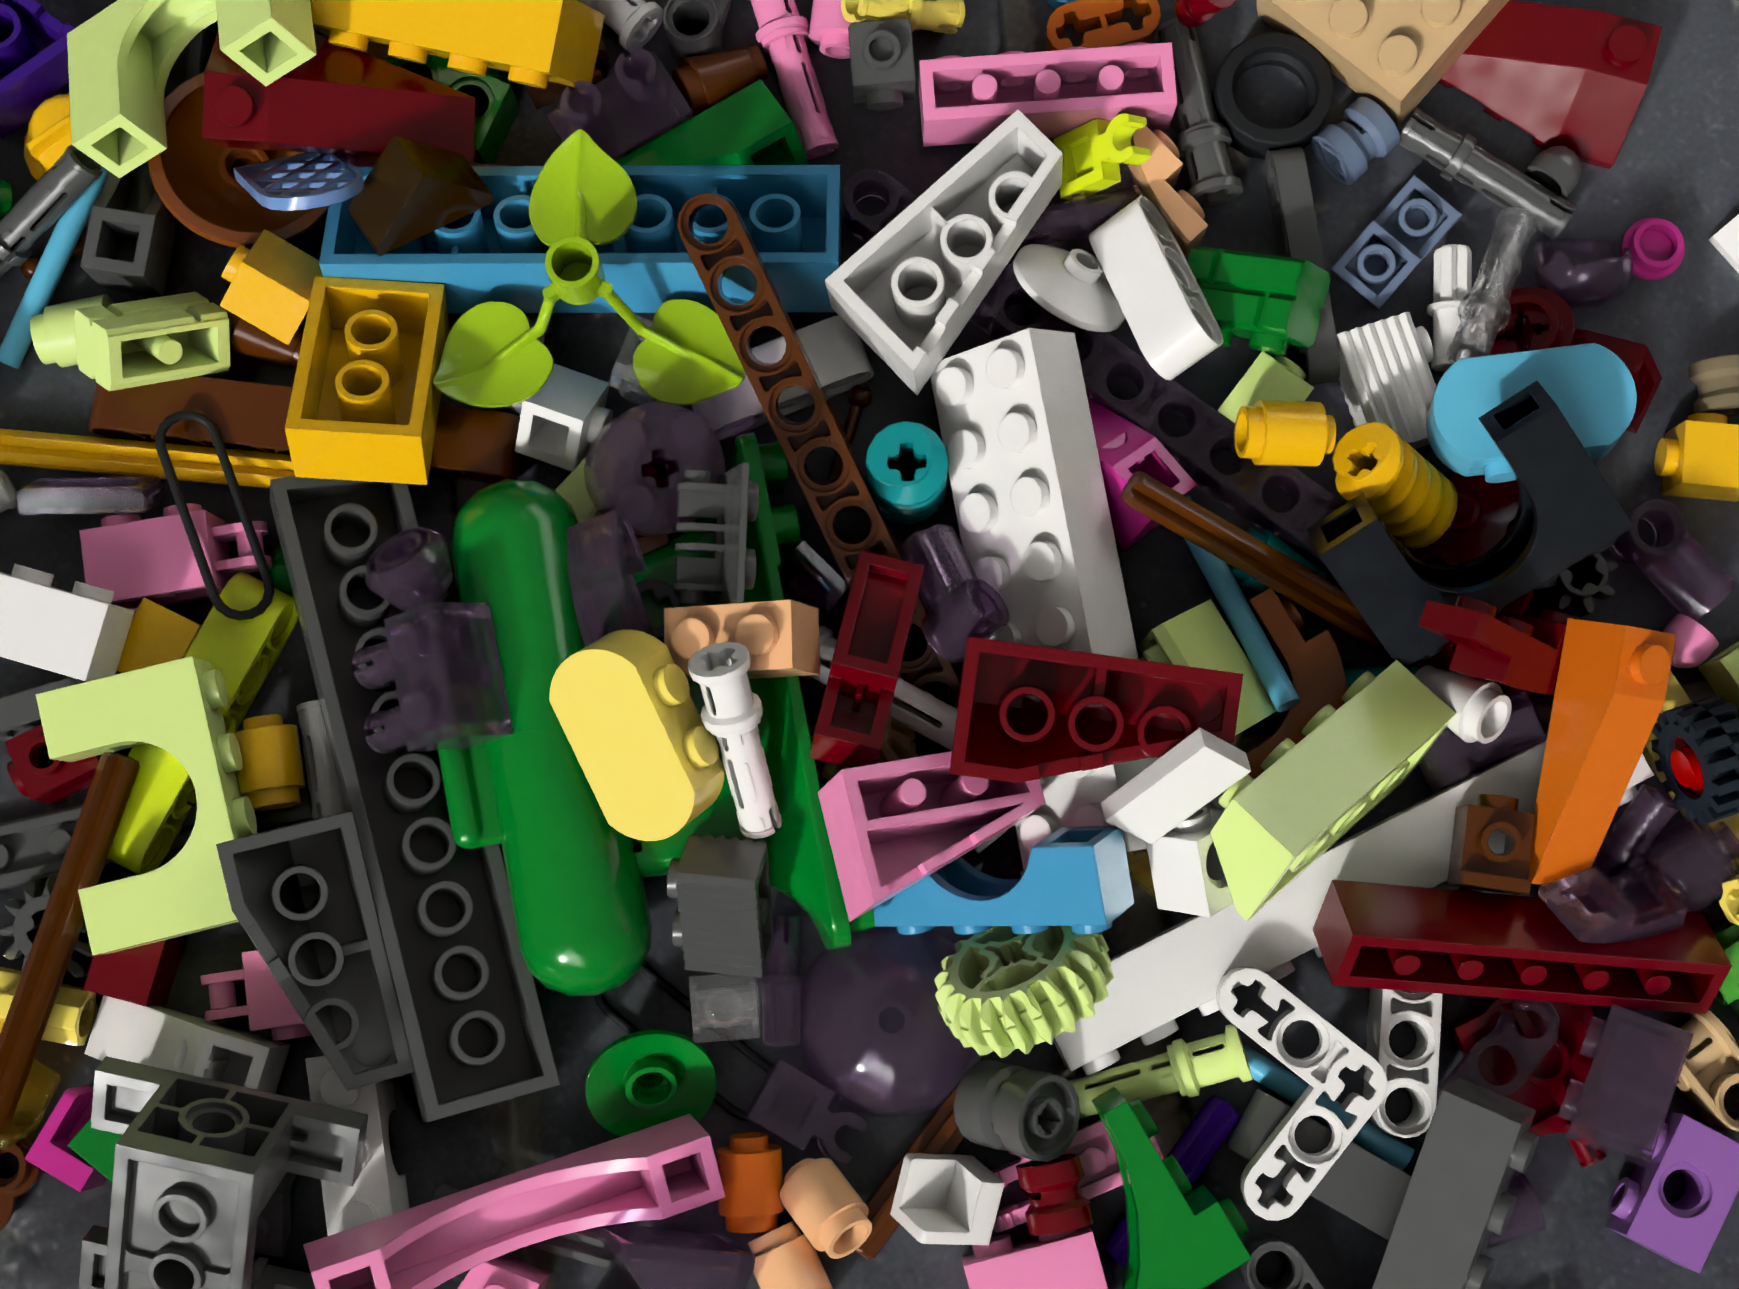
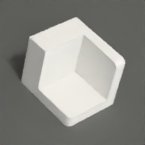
(947, 1199)

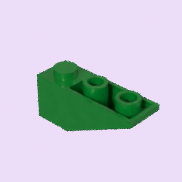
(736, 131)

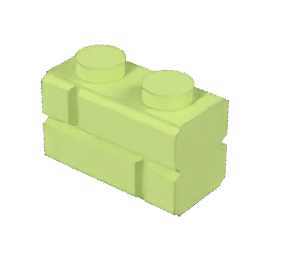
(152, 340)

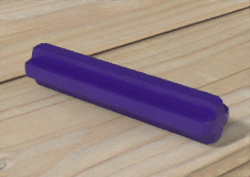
(1192, 1153)

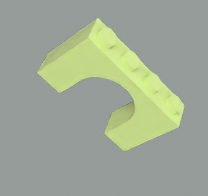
(129, 48)
(181, 712)

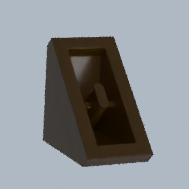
(414, 193)

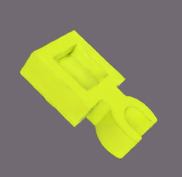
(1095, 152)

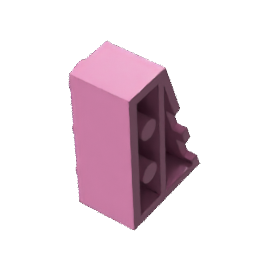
(909, 820)

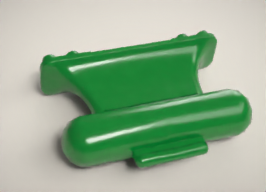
(567, 870)

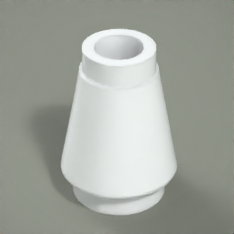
(1478, 703)

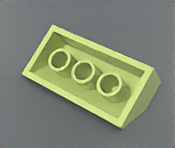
(1324, 783)

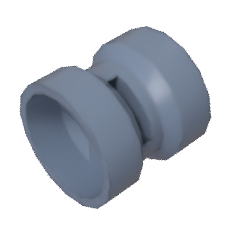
(1355, 140)

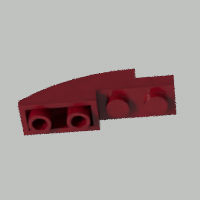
(1500, 649)

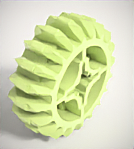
(1021, 988)

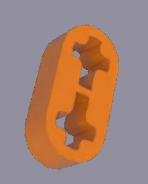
(1099, 14)

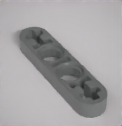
(1299, 238)

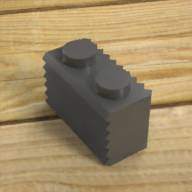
(722, 905)

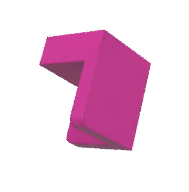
(51, 1149)

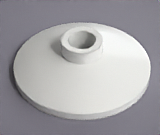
(1068, 286)

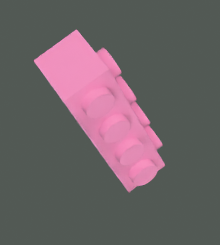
(1054, 89)

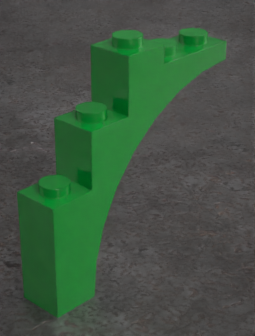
(1170, 1236)

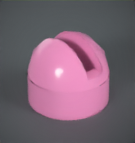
(1692, 642)

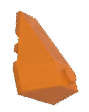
(1599, 723)

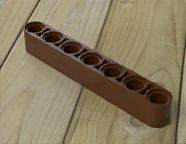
(253, 417)

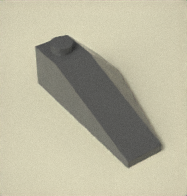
(317, 929)

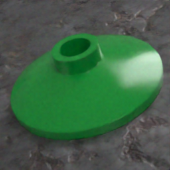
(630, 1102)

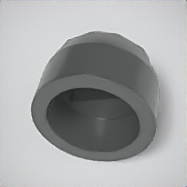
(1556, 170)

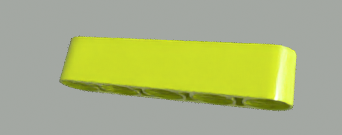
(244, 656)

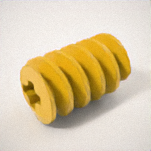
(1397, 481)

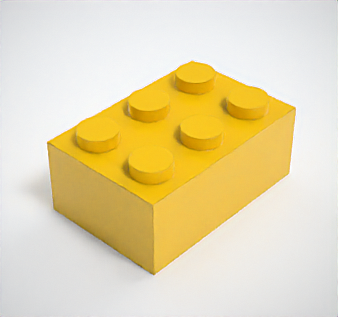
(365, 381)

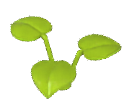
(578, 203)

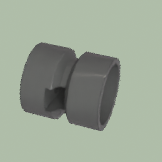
(1017, 1110)

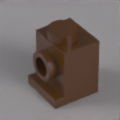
(1471, 859)

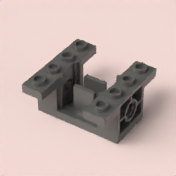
(199, 1172)

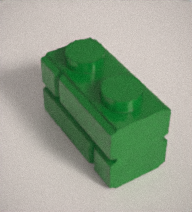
(1261, 296)

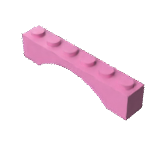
(611, 1183)

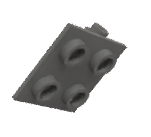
(731, 506)

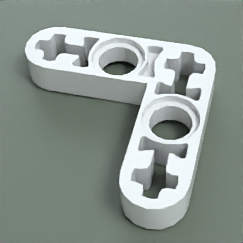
(1320, 1072)

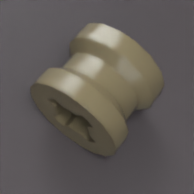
(1716, 385)

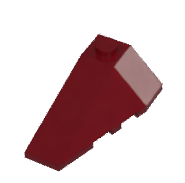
(1560, 75)
(334, 106)
(1067, 711)

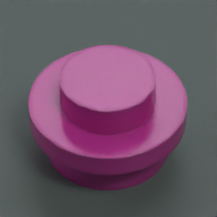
(1655, 248)

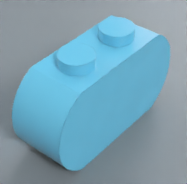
(1582, 379)

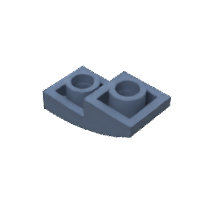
(1396, 242)

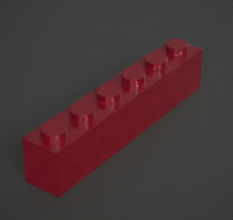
(1507, 950)

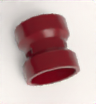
(1055, 1195)

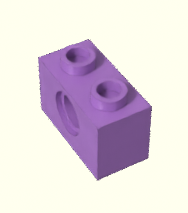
(1690, 1226)

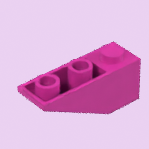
(1123, 451)

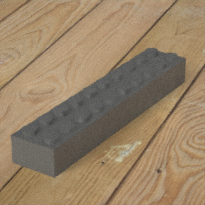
(438, 906)

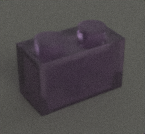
(1626, 1084)

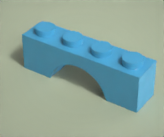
(1070, 880)

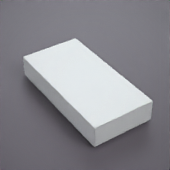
(1175, 786)

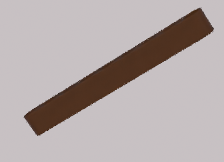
(801, 437)

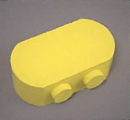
(637, 734)

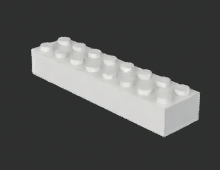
(1039, 526)

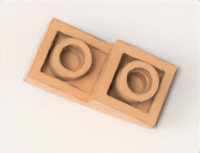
(1156, 181)

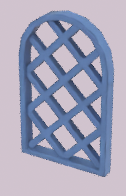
(268, 193)

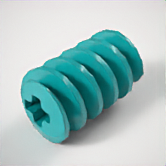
(911, 448)

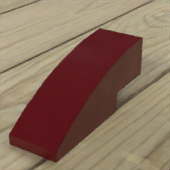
(866, 661)

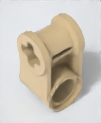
(1710, 1070)

